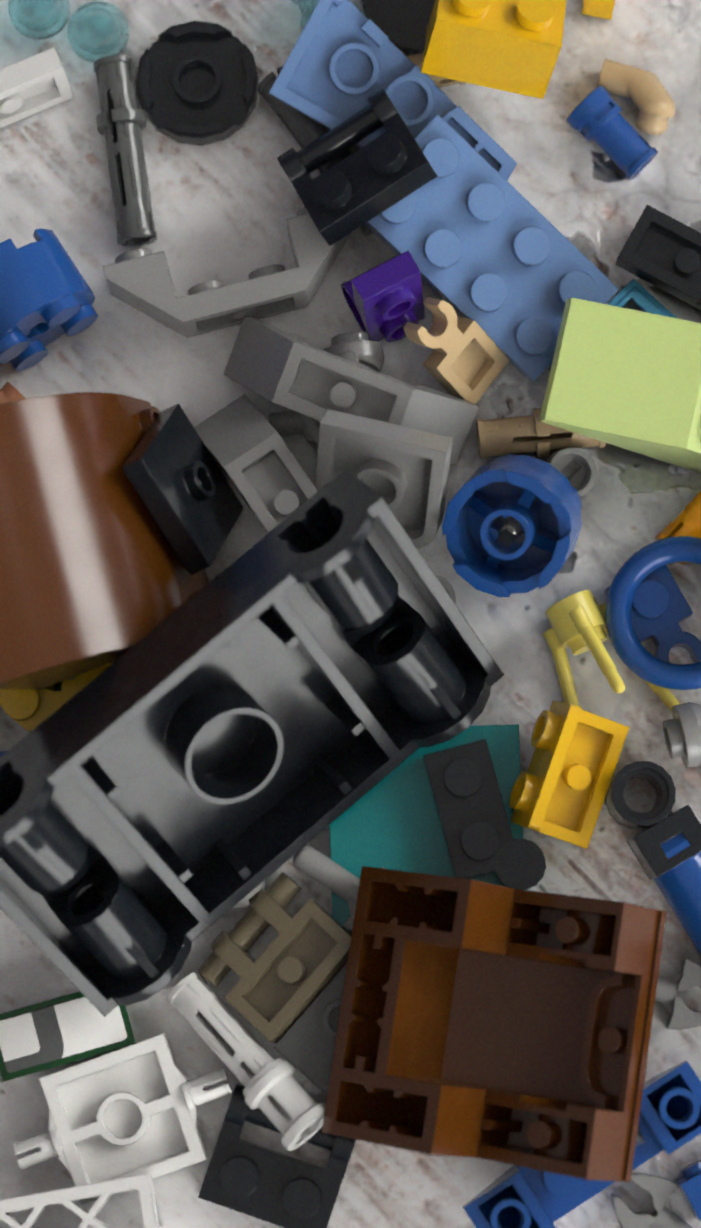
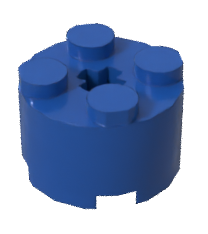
(39, 299)
(477, 523)

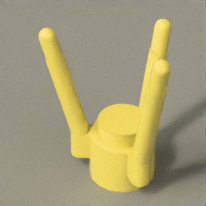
(582, 626)

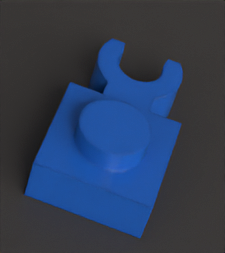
(656, 615)

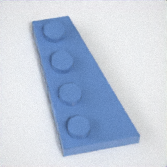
(348, 59)

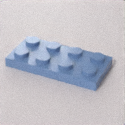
(490, 251)

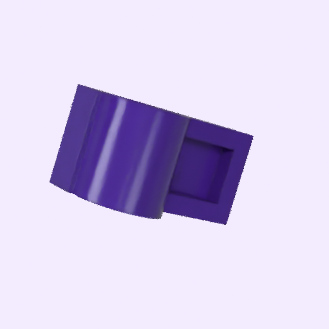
(386, 298)

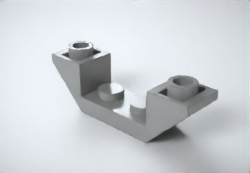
(147, 285)
(314, 380)
(256, 462)

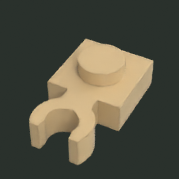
(462, 352)

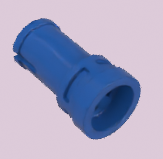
(600, 120)

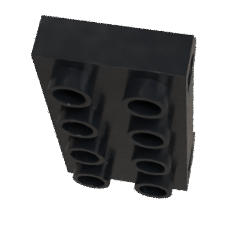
(231, 741)

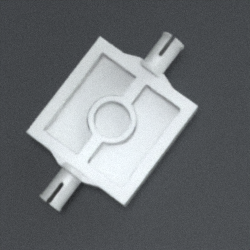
(123, 1115)

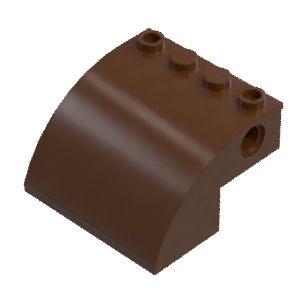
(77, 544)
(495, 1023)

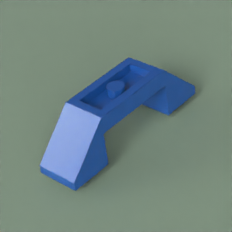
(539, 1198)

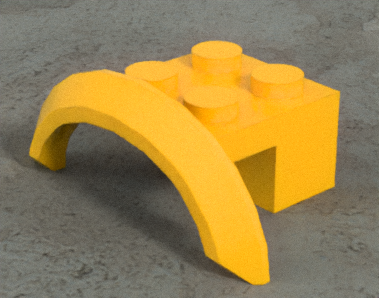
(500, 41)

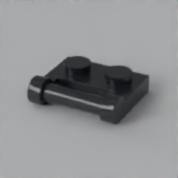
(365, 180)
(270, 1182)

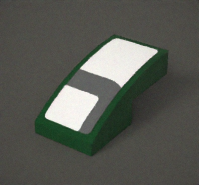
(58, 1034)

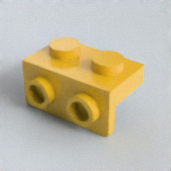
(567, 773)

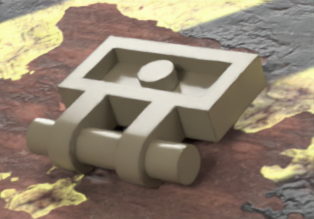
(290, 970)

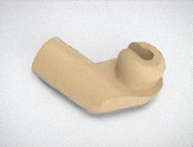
(646, 92)

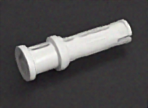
(266, 1081)

